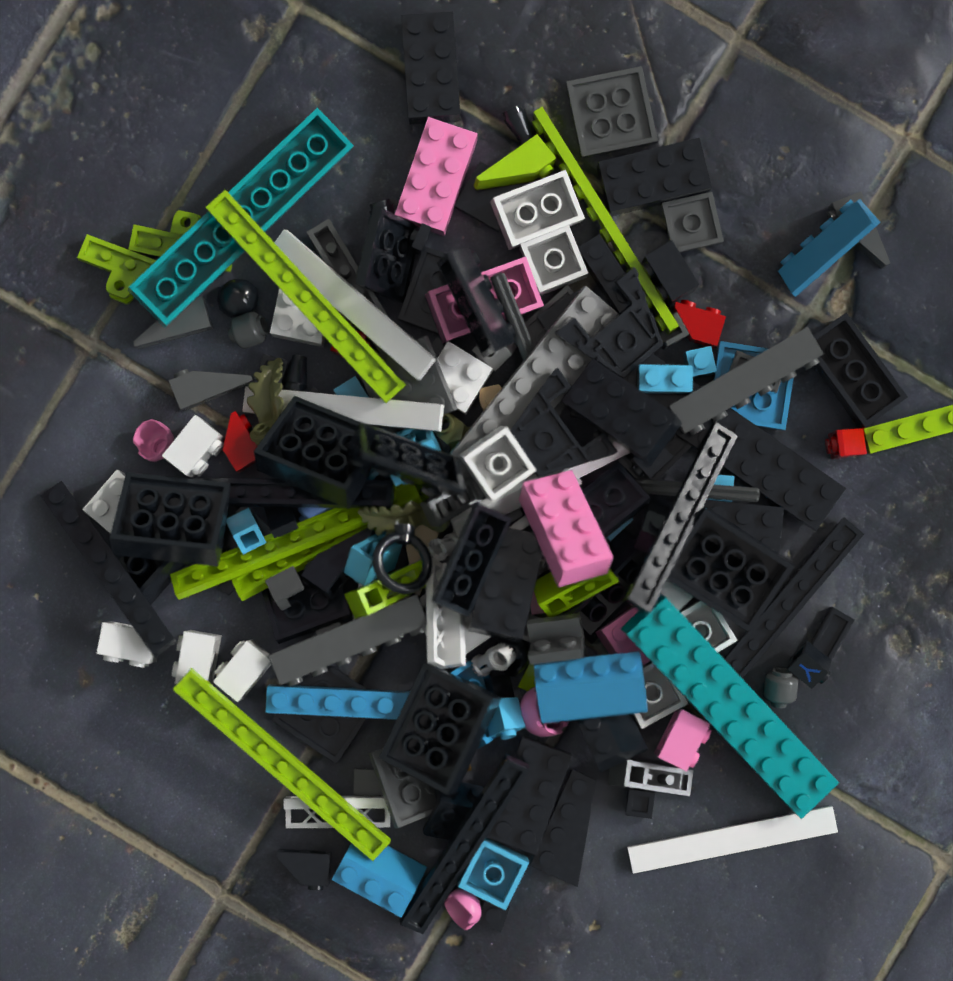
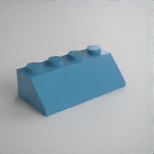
(829, 246)
(591, 687)

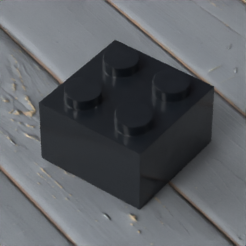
(669, 273)

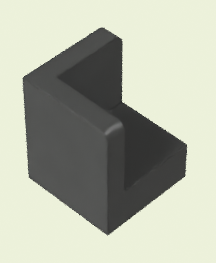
(675, 337)
(284, 586)

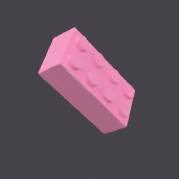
(436, 175)
(448, 316)
(565, 528)

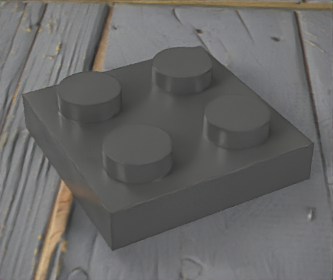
(692, 222)

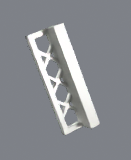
(444, 627)
(357, 802)

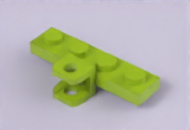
(157, 241)
(122, 263)

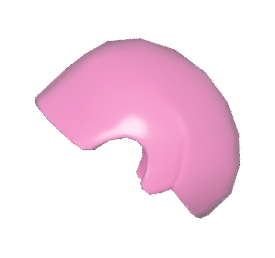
(152, 439)
(463, 908)

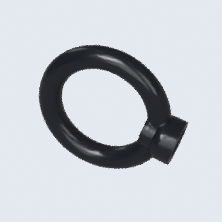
(404, 535)

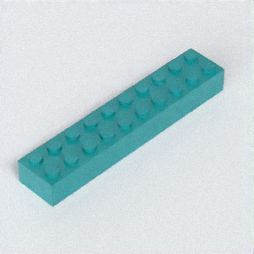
(265, 196)
(730, 706)

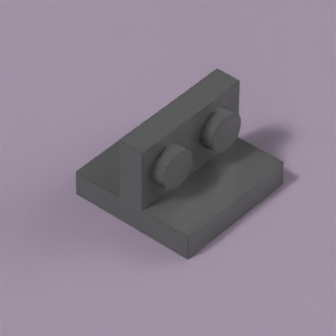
(556, 639)

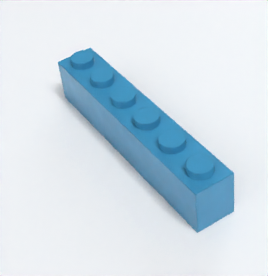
(335, 701)

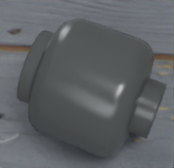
(248, 330)
(780, 687)

